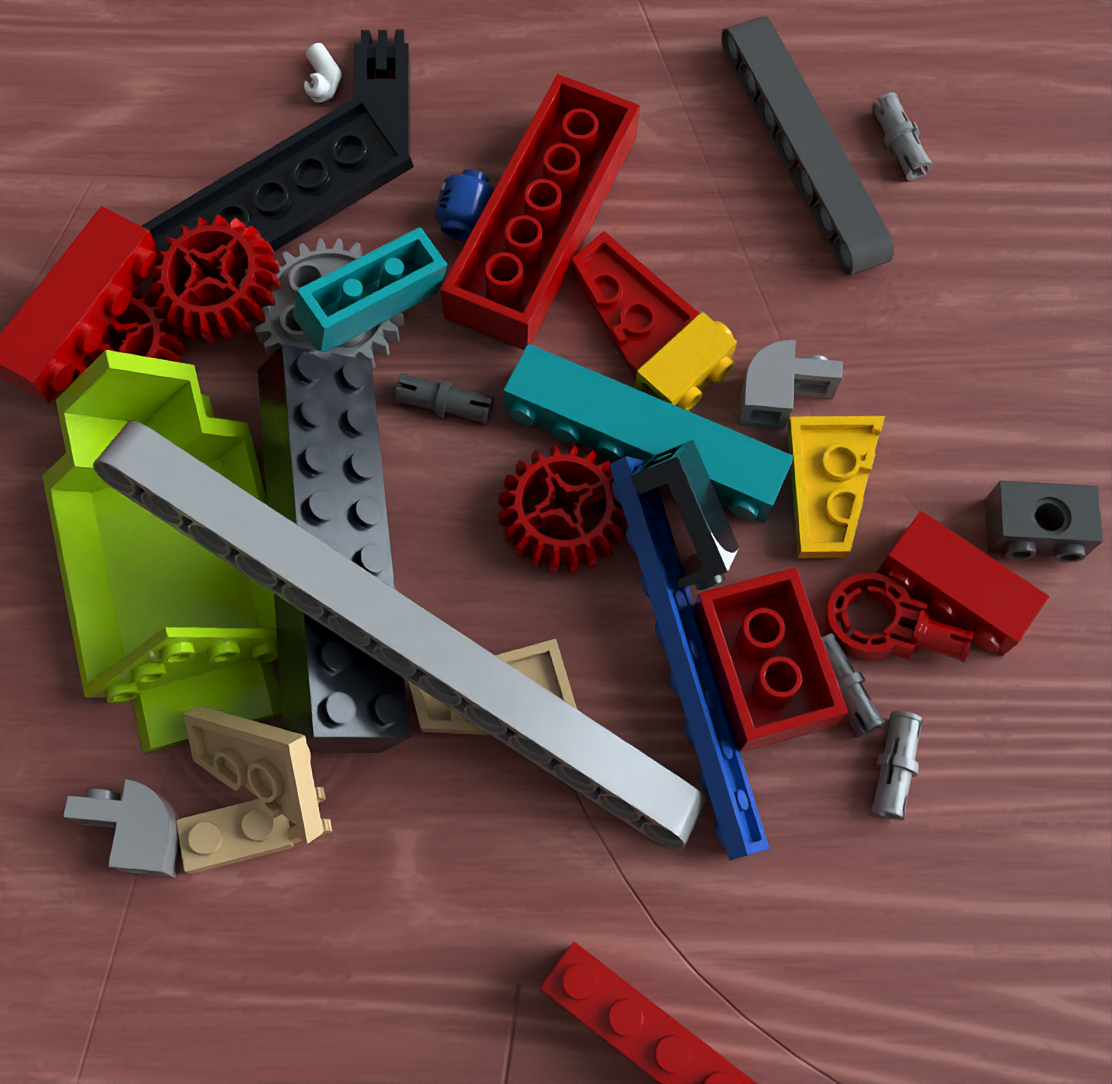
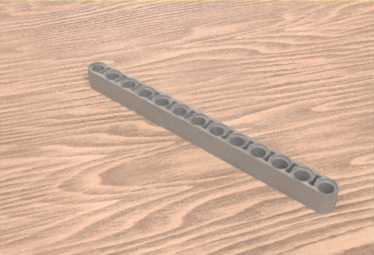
(399, 633)

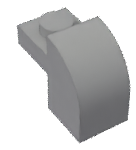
(778, 377)
(143, 824)

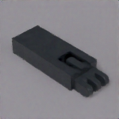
(389, 96)

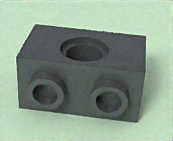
(1068, 510)

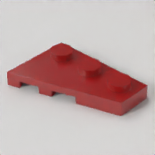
(630, 300)

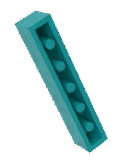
(630, 423)

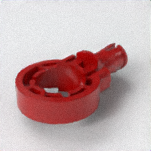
(905, 615)

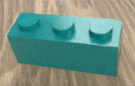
(369, 290)

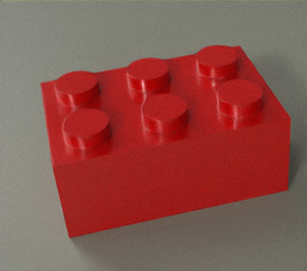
(769, 660)

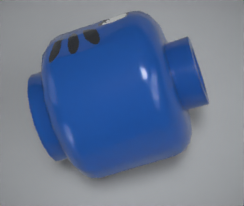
(462, 203)

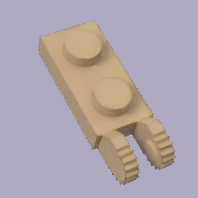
(236, 835)

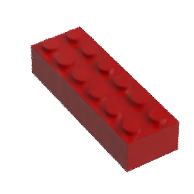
(540, 212)

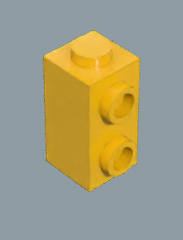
(689, 363)

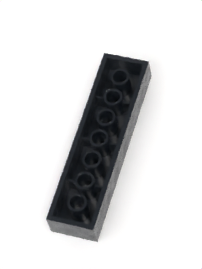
(330, 482)

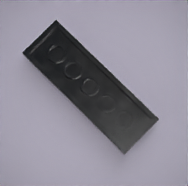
(298, 179)

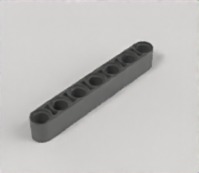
(807, 146)

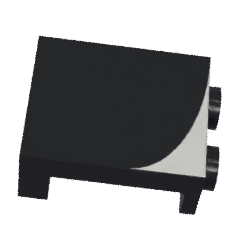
(699, 508)

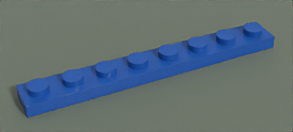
(692, 670)

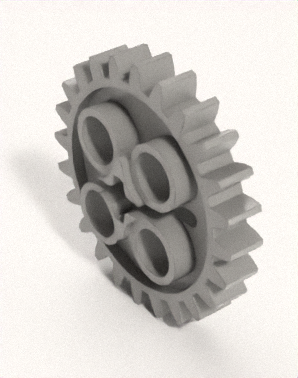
(302, 270)

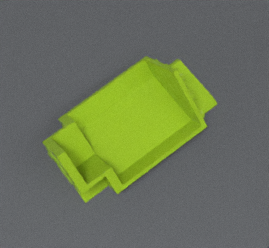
(143, 601)

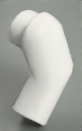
(327, 74)

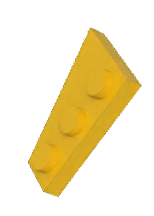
(830, 479)

